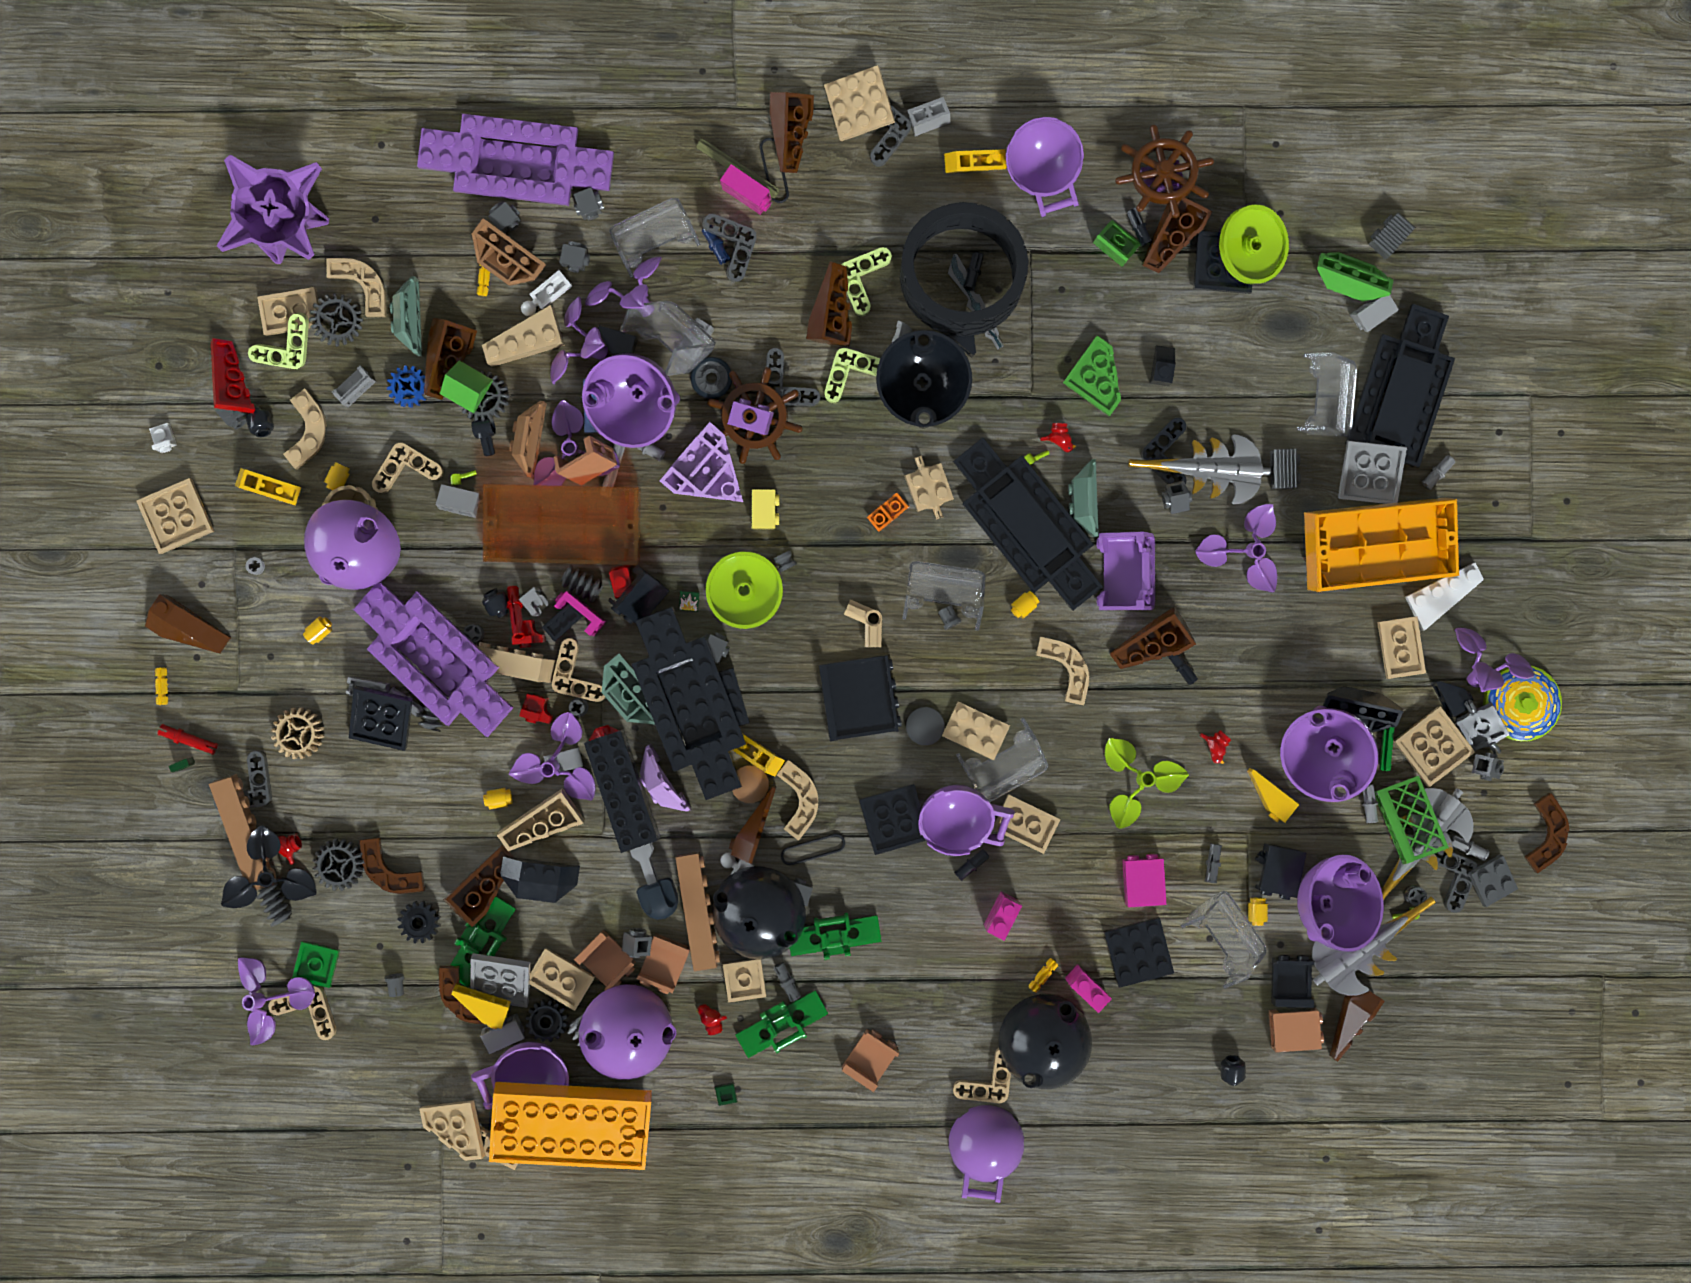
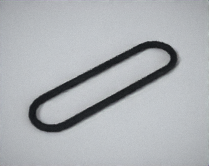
(766, 172)
(814, 857)

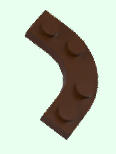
(1556, 836)
(382, 875)
(447, 979)

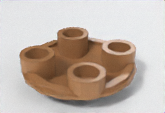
(754, 784)

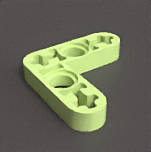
(854, 278)
(286, 353)
(845, 367)

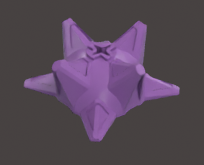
(272, 209)

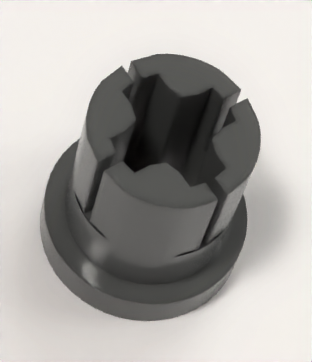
(949, 617)
(584, 709)
(395, 981)

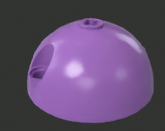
(626, 413)
(344, 553)
(1316, 765)
(1340, 911)
(614, 1020)

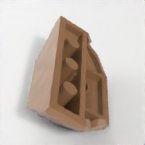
(504, 256)
(528, 437)

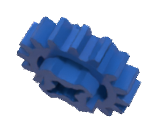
(403, 392)

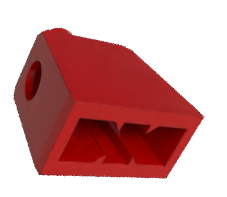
(620, 578)

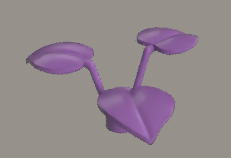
(636, 297)
(592, 346)
(565, 421)
(1262, 523)
(1483, 674)
(529, 769)
(260, 1025)

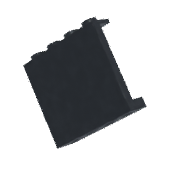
(859, 697)

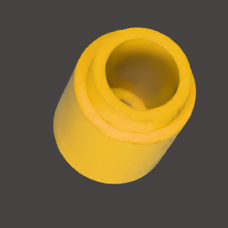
(336, 476)
(1024, 605)
(317, 630)
(498, 798)
(1257, 911)

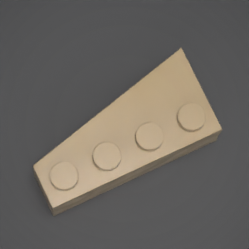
(525, 339)
(520, 664)
(545, 819)

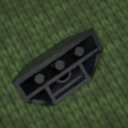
(1370, 707)
(538, 879)

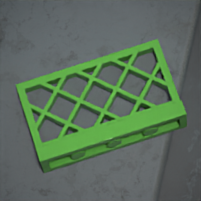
(1395, 827)

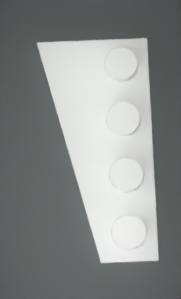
(1442, 594)

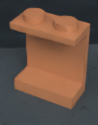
(591, 464)
(606, 960)
(664, 964)
(1296, 1030)
(870, 1059)

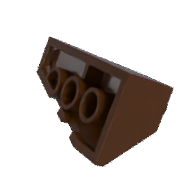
(789, 123)
(1175, 233)
(446, 346)
(178, 623)
(1158, 639)
(747, 839)

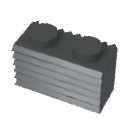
(1391, 235)
(1284, 469)

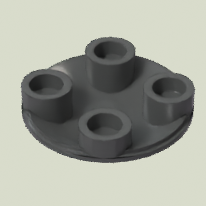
(925, 726)

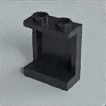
(640, 596)
(1281, 871)
(1292, 981)

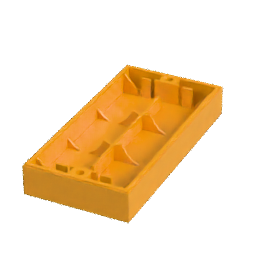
(1381, 544)
(570, 1125)

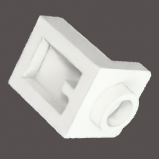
(163, 438)

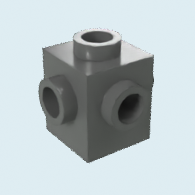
(1488, 766)

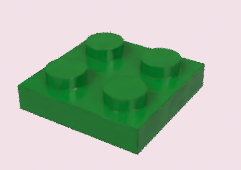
(316, 963)

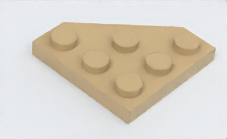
(456, 1127)

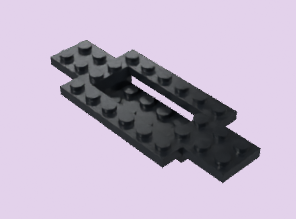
(1413, 388)
(1034, 520)
(696, 700)

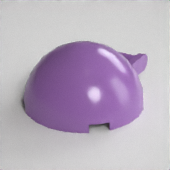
(1046, 160)
(961, 820)
(523, 1064)
(986, 1148)

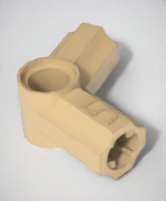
(860, 612)

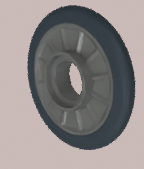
(720, 386)

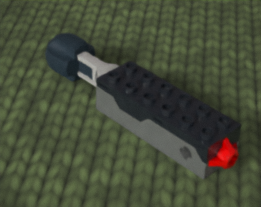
(630, 814)

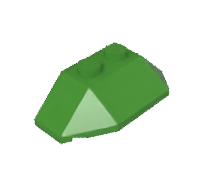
(1353, 277)

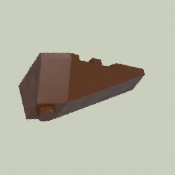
(829, 315)
(477, 891)
(1353, 1015)

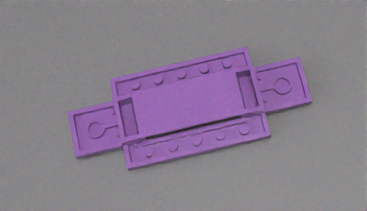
(515, 168)
(439, 653)

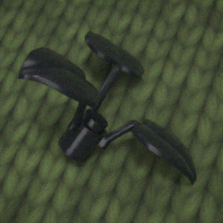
(264, 845)

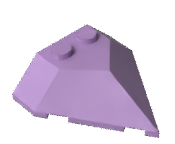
(704, 468)
(658, 784)

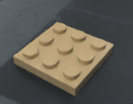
(859, 103)
(175, 516)
(1434, 746)

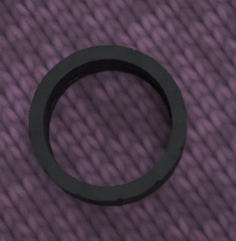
(975, 218)

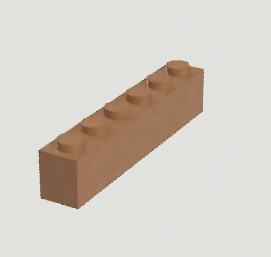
(238, 823)
(696, 911)

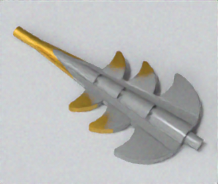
(1241, 469)
(1450, 815)
(1339, 967)

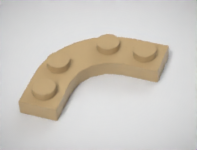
(369, 280)
(314, 430)
(1074, 664)
(807, 797)

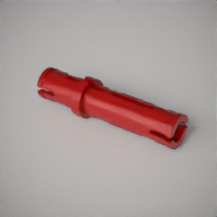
(515, 606)
(179, 736)

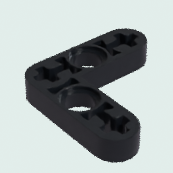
(1159, 455)

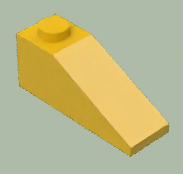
(975, 161)
(267, 486)
(760, 756)
(1273, 799)
(486, 1007)

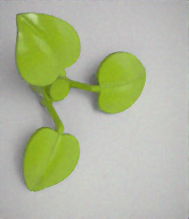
(1167, 779)

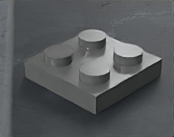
(1493, 880)

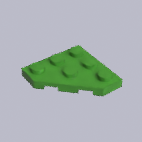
(1096, 377)

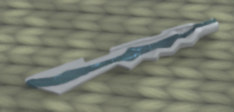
(958, 274)

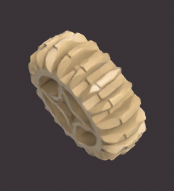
(301, 740)

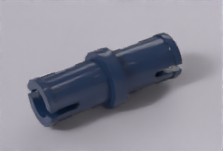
(716, 246)

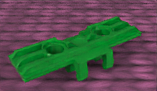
(476, 937)
(836, 941)
(778, 1019)

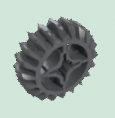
(327, 318)
(491, 397)
(336, 858)

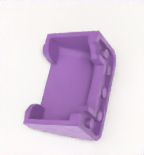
(1127, 571)

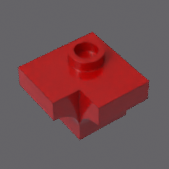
(531, 635)
(535, 709)

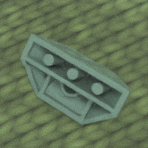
(407, 316)
(1084, 499)
(624, 692)

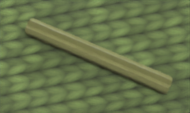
(725, 160)

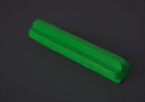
(1386, 749)

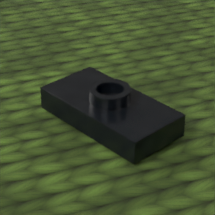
(562, 622)

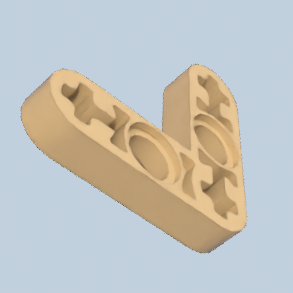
(408, 460)
(567, 675)
(325, 1005)
(995, 1085)

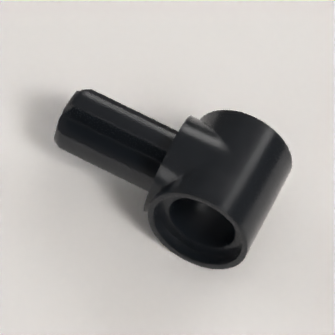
(484, 431)

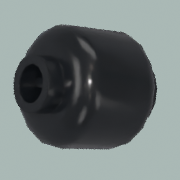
(260, 422)
(495, 602)
(1233, 1070)

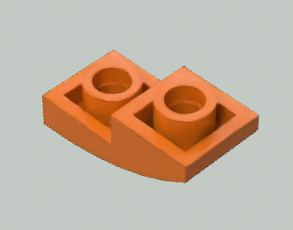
(888, 511)

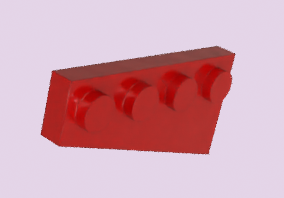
(228, 380)

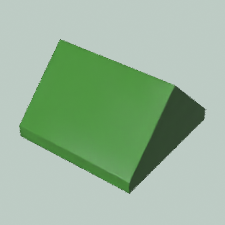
(1116, 243)
(465, 386)

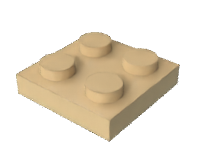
(744, 980)

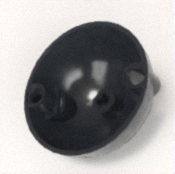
(941, 367)
(766, 900)
(1036, 1026)

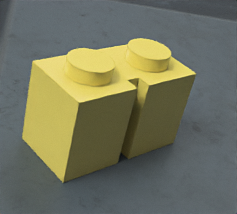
(764, 509)

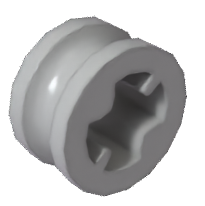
(251, 561)

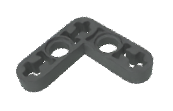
(892, 132)
(740, 243)
(784, 390)
(257, 788)
(1460, 875)

